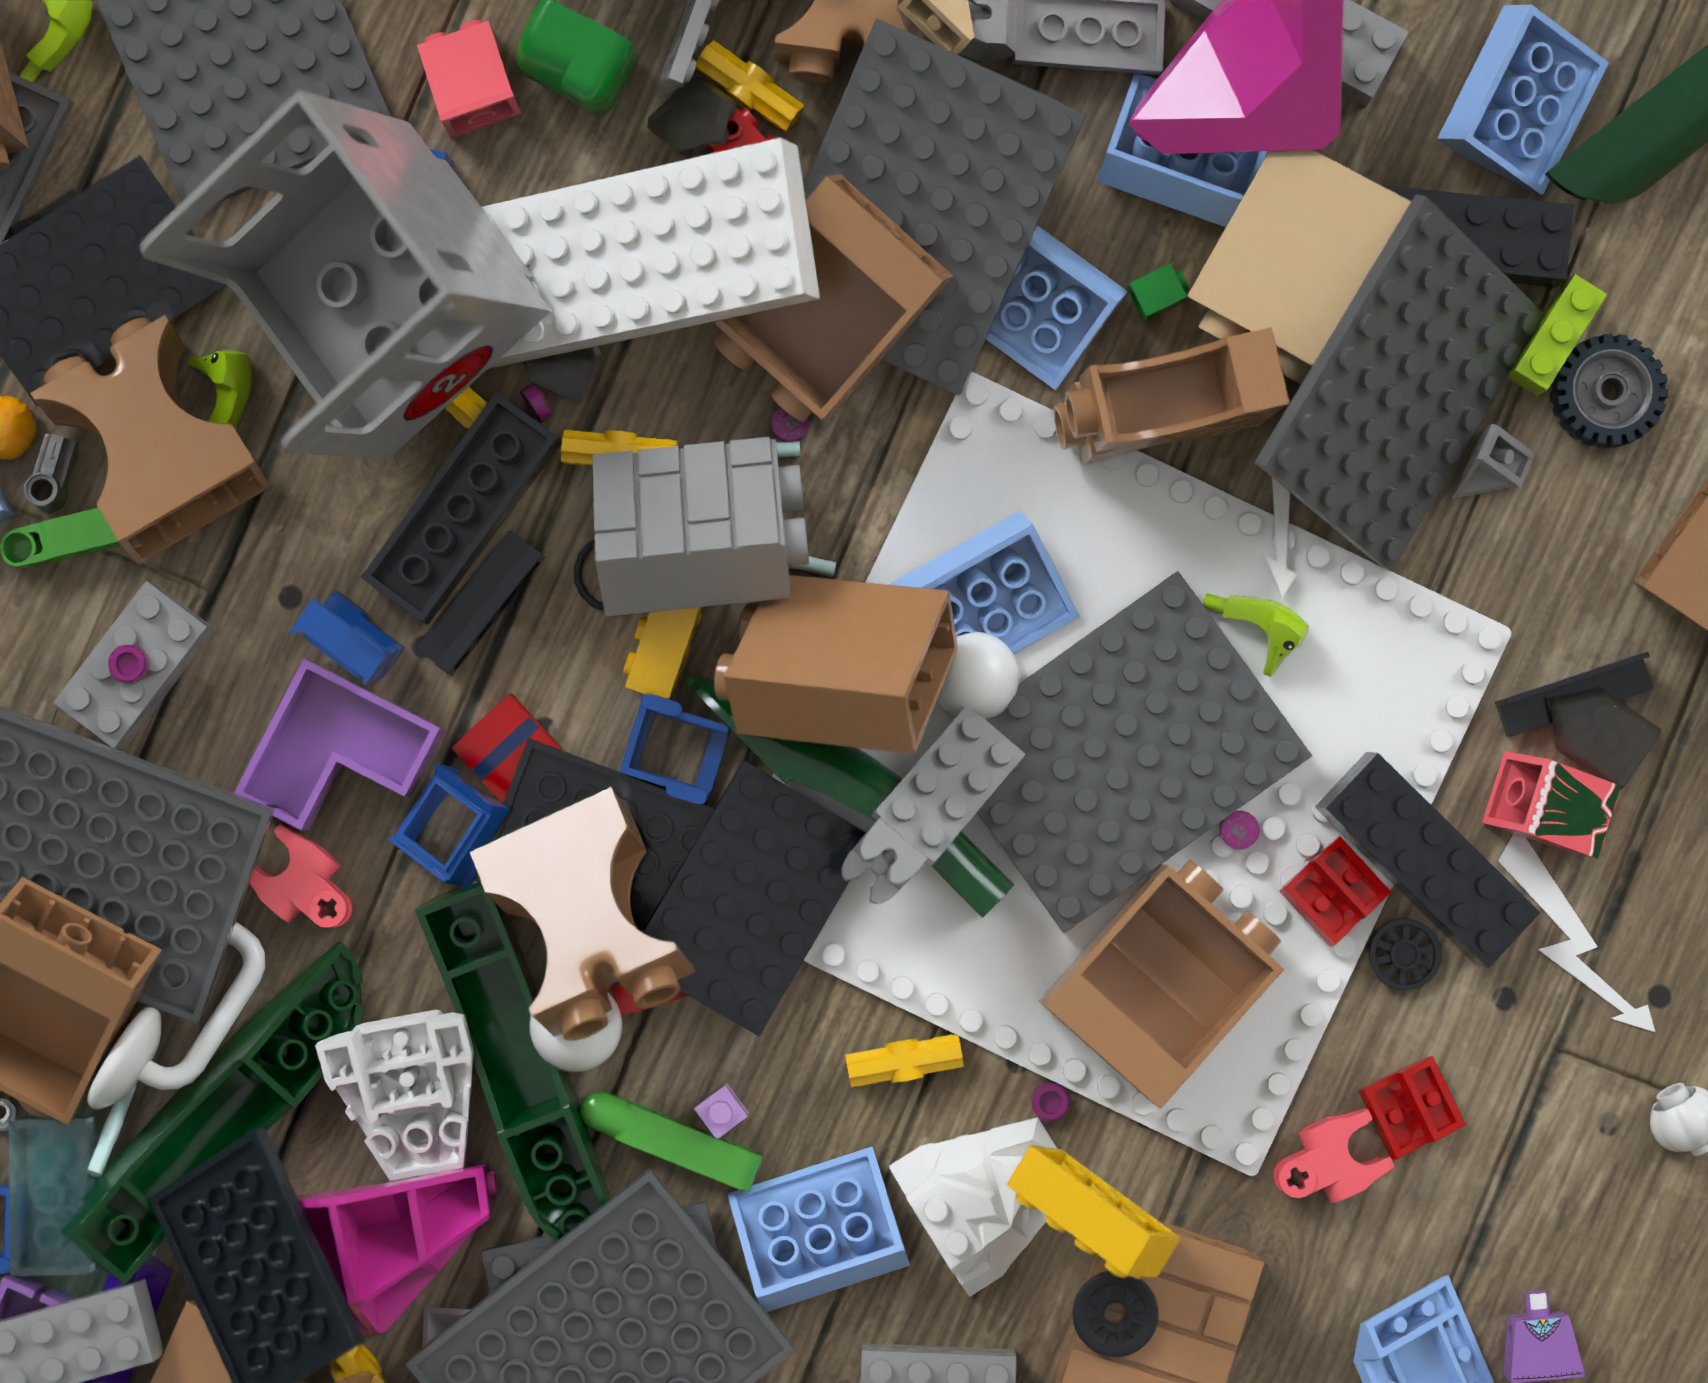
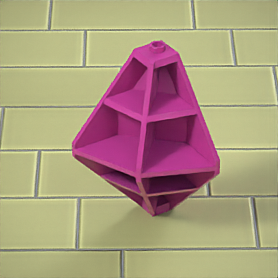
(1251, 81)
(397, 1236)

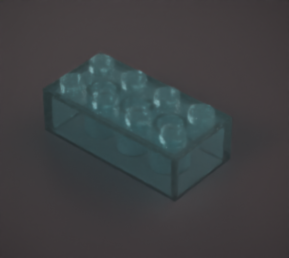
(46, 1191)

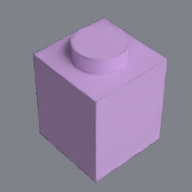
(721, 1110)

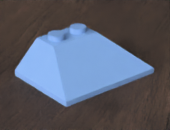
(1421, 1341)

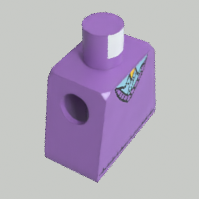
(1540, 1343)

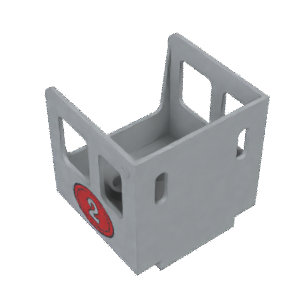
(361, 274)

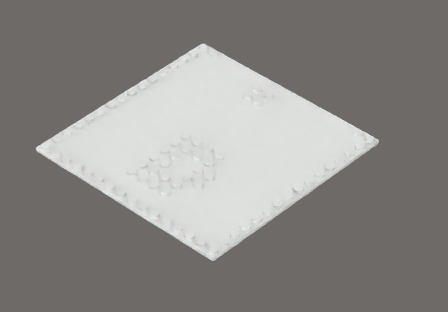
(1376, 674)

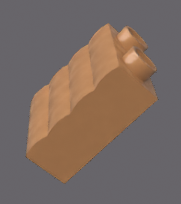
(1165, 980)

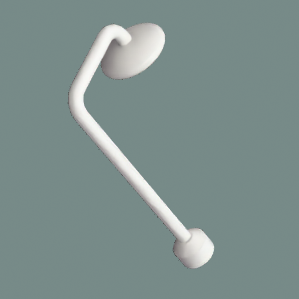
(133, 1052)

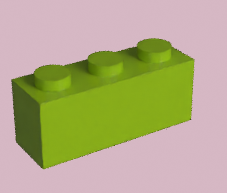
(1557, 335)

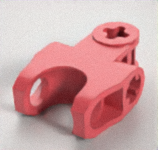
(304, 883)
(1327, 1160)

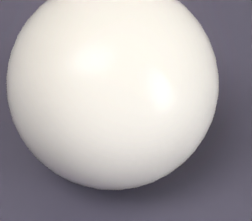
(981, 676)
(578, 1054)

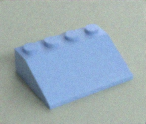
(1523, 97)
(1193, 183)
(1053, 309)
(1000, 584)
(818, 1230)

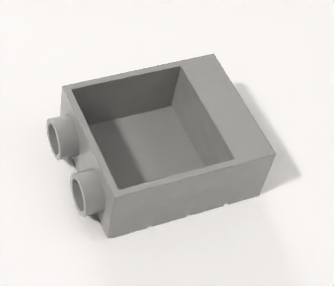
(696, 526)

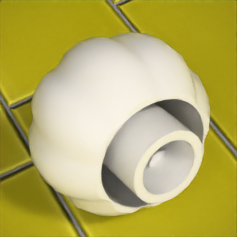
(1681, 1119)

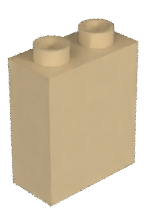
(1296, 254)

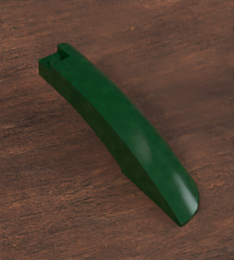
(1642, 140)
(863, 785)
(242, 1088)
(526, 1095)

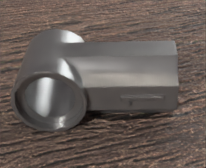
(53, 468)

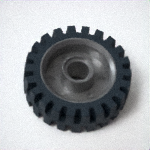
(1637, 386)

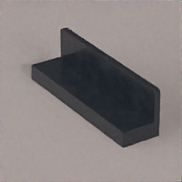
(480, 602)
(1531, 709)

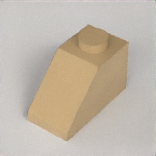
(942, 21)

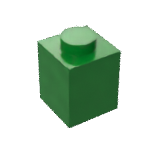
(1158, 292)

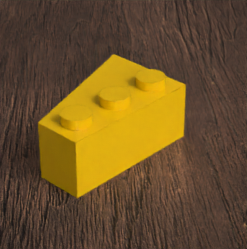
(661, 651)

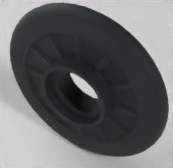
(1109, 1338)

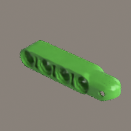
(58, 539)
(671, 1139)

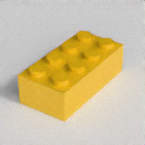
(1092, 1212)

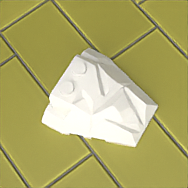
(406, 1088)
(965, 1199)

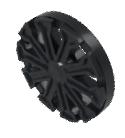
(1404, 954)

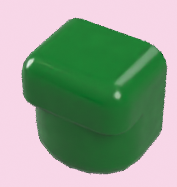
(575, 57)

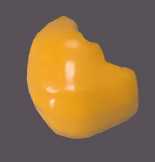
(17, 427)

